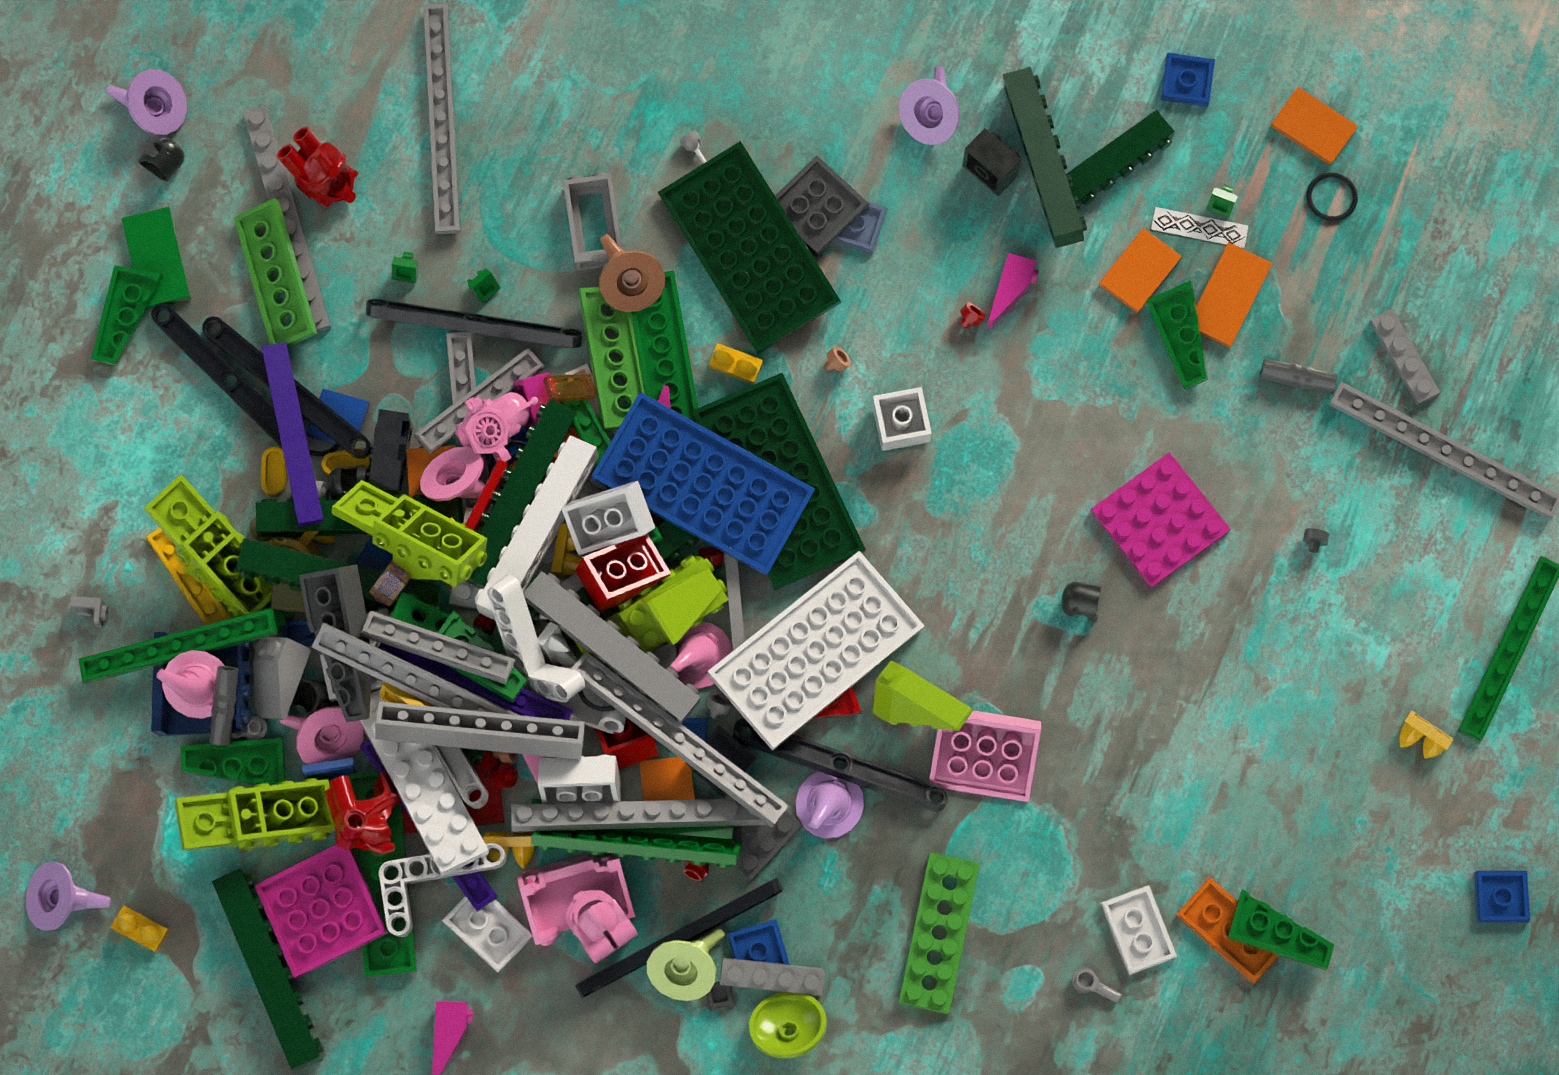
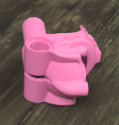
(596, 920)

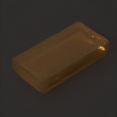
(570, 387)

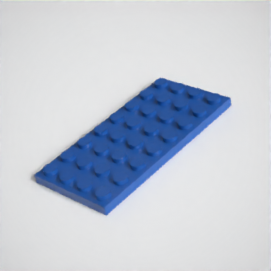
(704, 483)

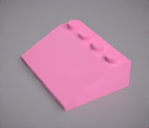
(987, 756)

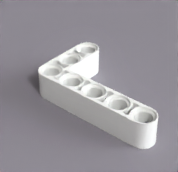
(523, 646)
(430, 872)

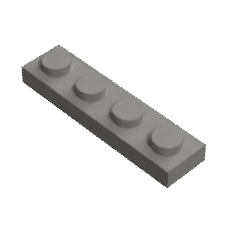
(1404, 357)
(772, 976)

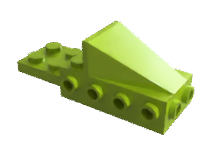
(416, 535)
(207, 546)
(670, 606)
(256, 816)

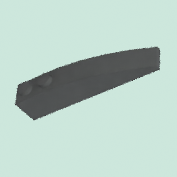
(338, 600)

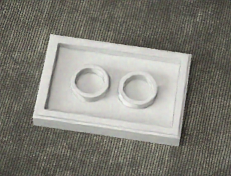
(1138, 930)
(490, 932)

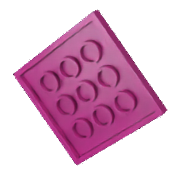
(1160, 520)
(320, 909)

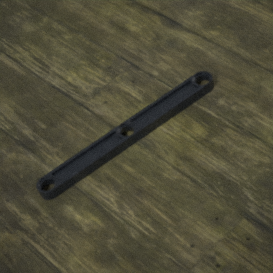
(474, 323)
(217, 370)
(311, 406)
(857, 771)
(685, 934)

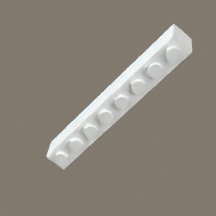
(542, 518)

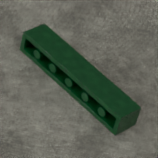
(1120, 157)

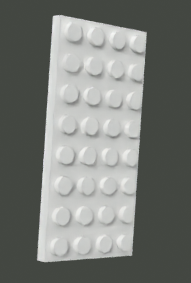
(815, 650)

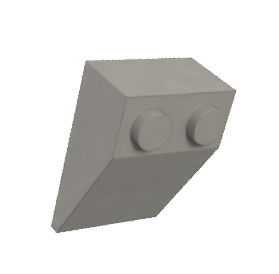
(276, 674)

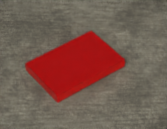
(486, 496)

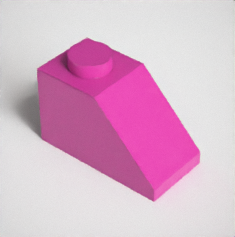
(533, 387)

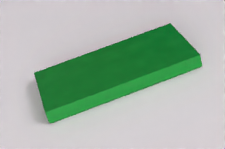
(156, 249)

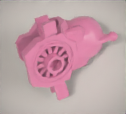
(482, 432)

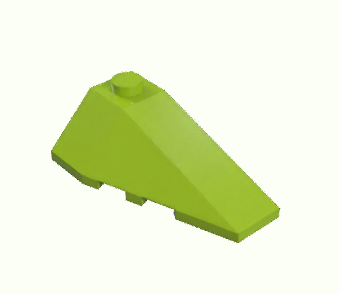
(912, 700)

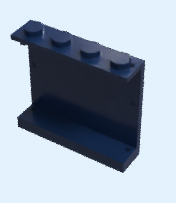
(169, 722)

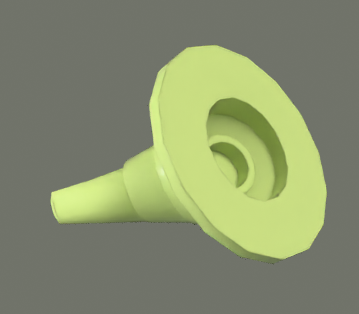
(684, 968)

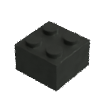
(991, 161)

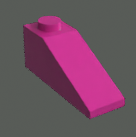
(1013, 285)
(449, 1032)

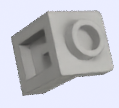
(87, 605)

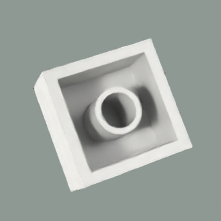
(901, 419)

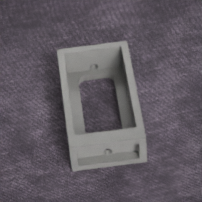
(574, 188)

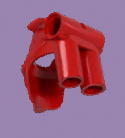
(316, 167)
(362, 822)

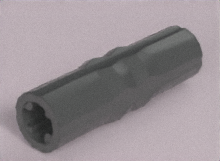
(1298, 376)
(223, 705)

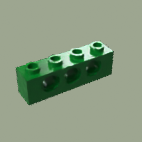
(430, 614)

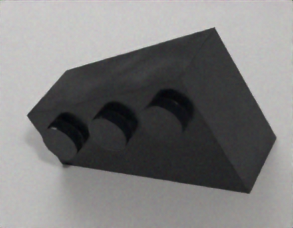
(389, 452)

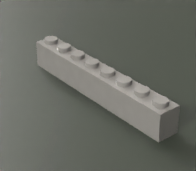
(611, 647)
(479, 730)

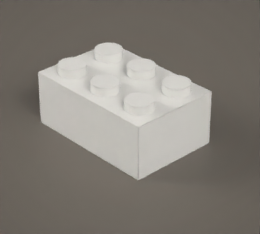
(608, 517)
(579, 780)

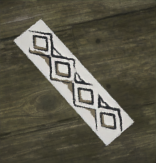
(1199, 227)

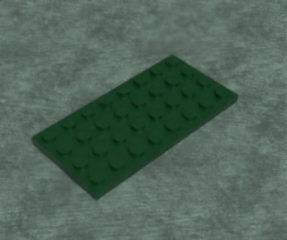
(749, 247)
(771, 426)

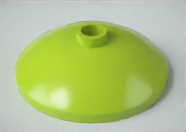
(784, 1015)

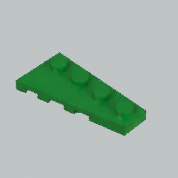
(124, 307)
(1180, 329)
(459, 630)
(240, 761)
(1275, 933)

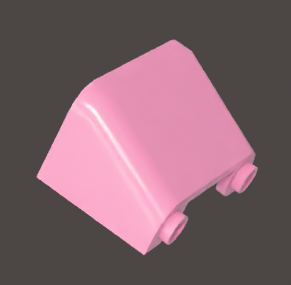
(551, 888)

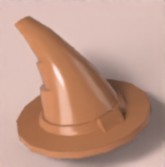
(630, 278)

